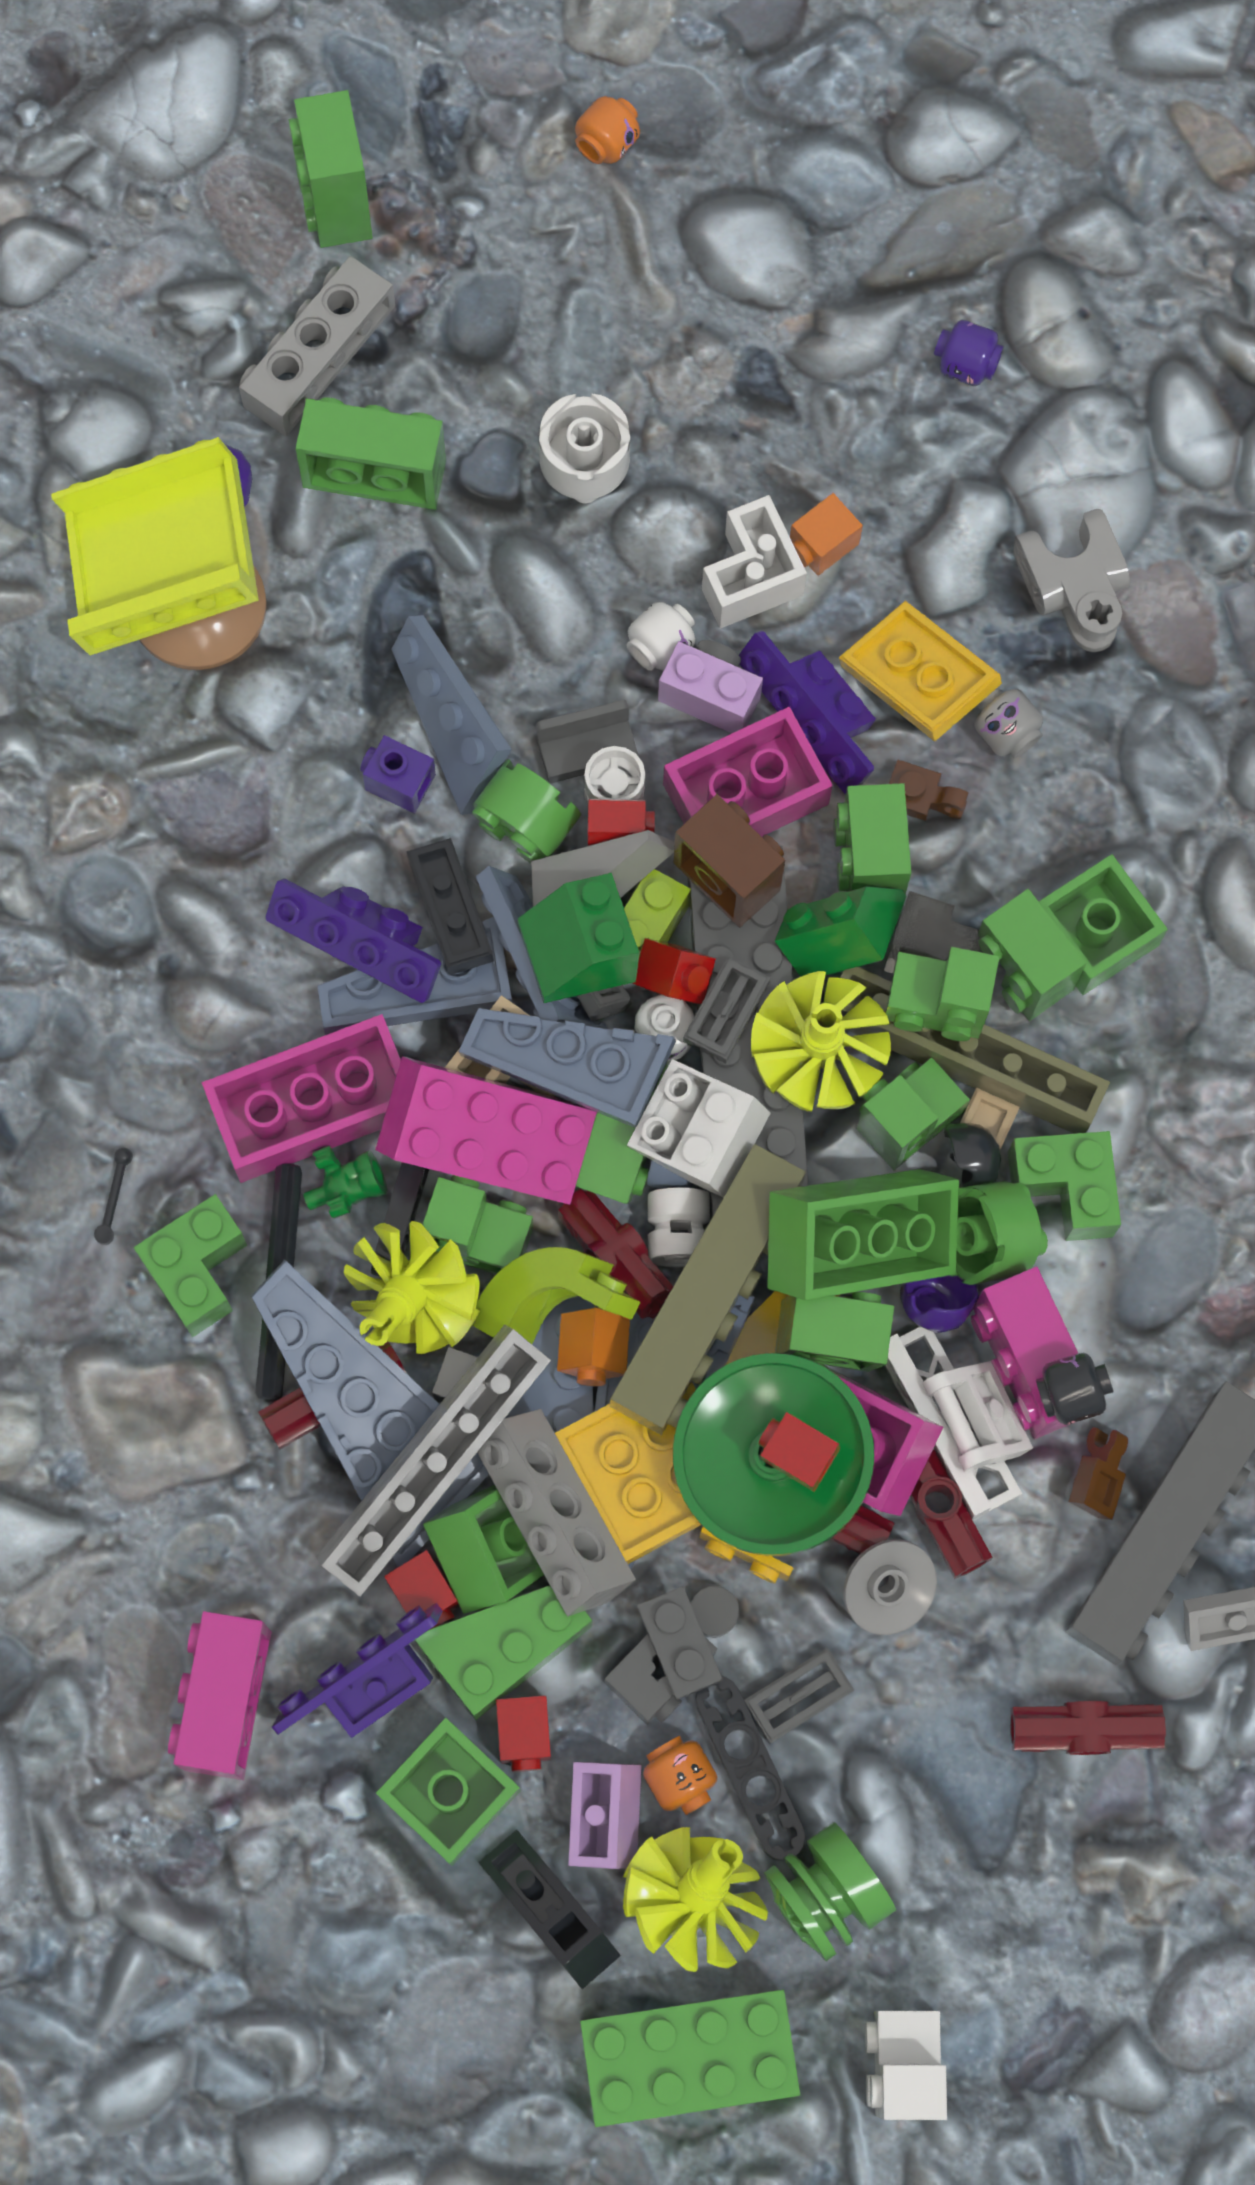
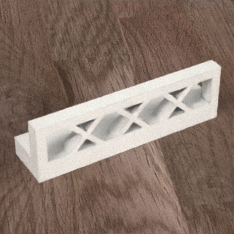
(910, 1387)

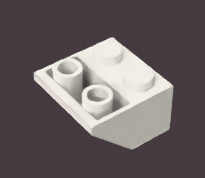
(699, 1127)

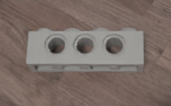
(348, 286)
(555, 1513)

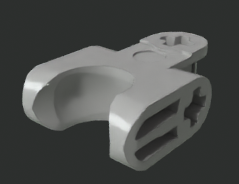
(1078, 585)

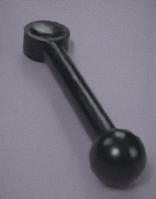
(104, 1234)

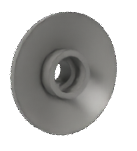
(903, 1597)

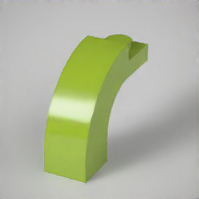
(539, 1281)

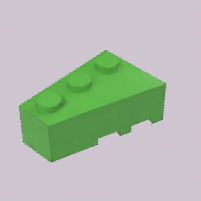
(609, 1164)
(500, 1646)

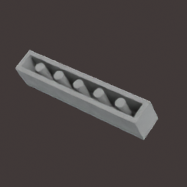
(432, 1460)

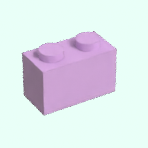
(709, 688)
(604, 1814)

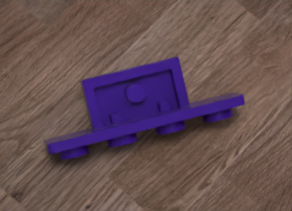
(821, 704)
(357, 933)
(370, 1684)

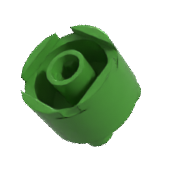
(525, 811)
(997, 1232)

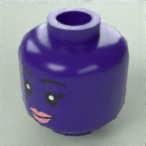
(969, 352)

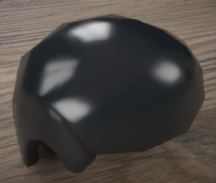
(974, 1153)

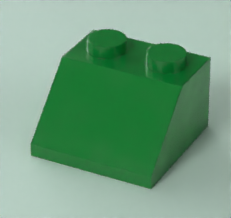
(840, 930)
(580, 939)

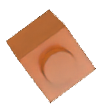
(825, 534)
(593, 1345)

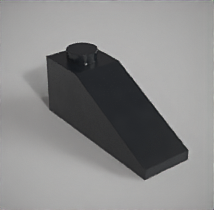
(549, 1909)

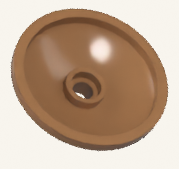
(212, 639)

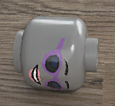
(1008, 722)

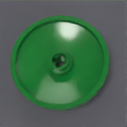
(745, 1497)

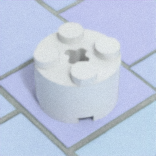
(584, 446)

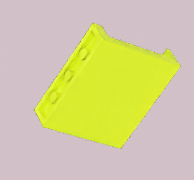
(157, 546)

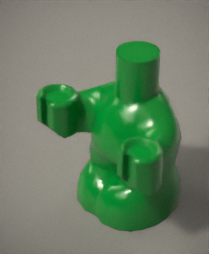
(345, 1183)

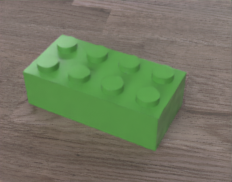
(862, 1233)
(689, 2058)

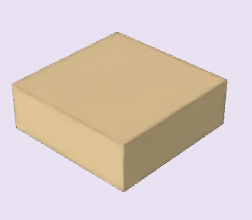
(991, 1113)

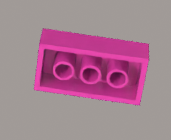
(305, 1097)
(485, 1130)

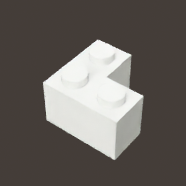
(761, 571)
(908, 2066)

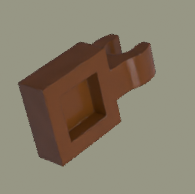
(924, 793)
(1098, 1478)

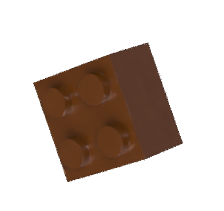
(729, 859)

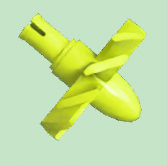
(800, 1036)
(418, 1299)
(684, 1886)

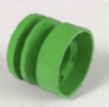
(829, 1891)

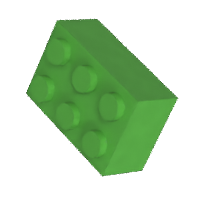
(330, 169)
(371, 453)

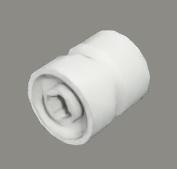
(614, 774)
(677, 1211)

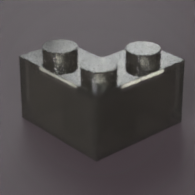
(928, 931)

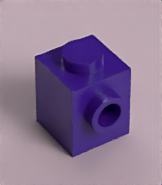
(397, 773)

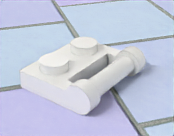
(988, 1410)

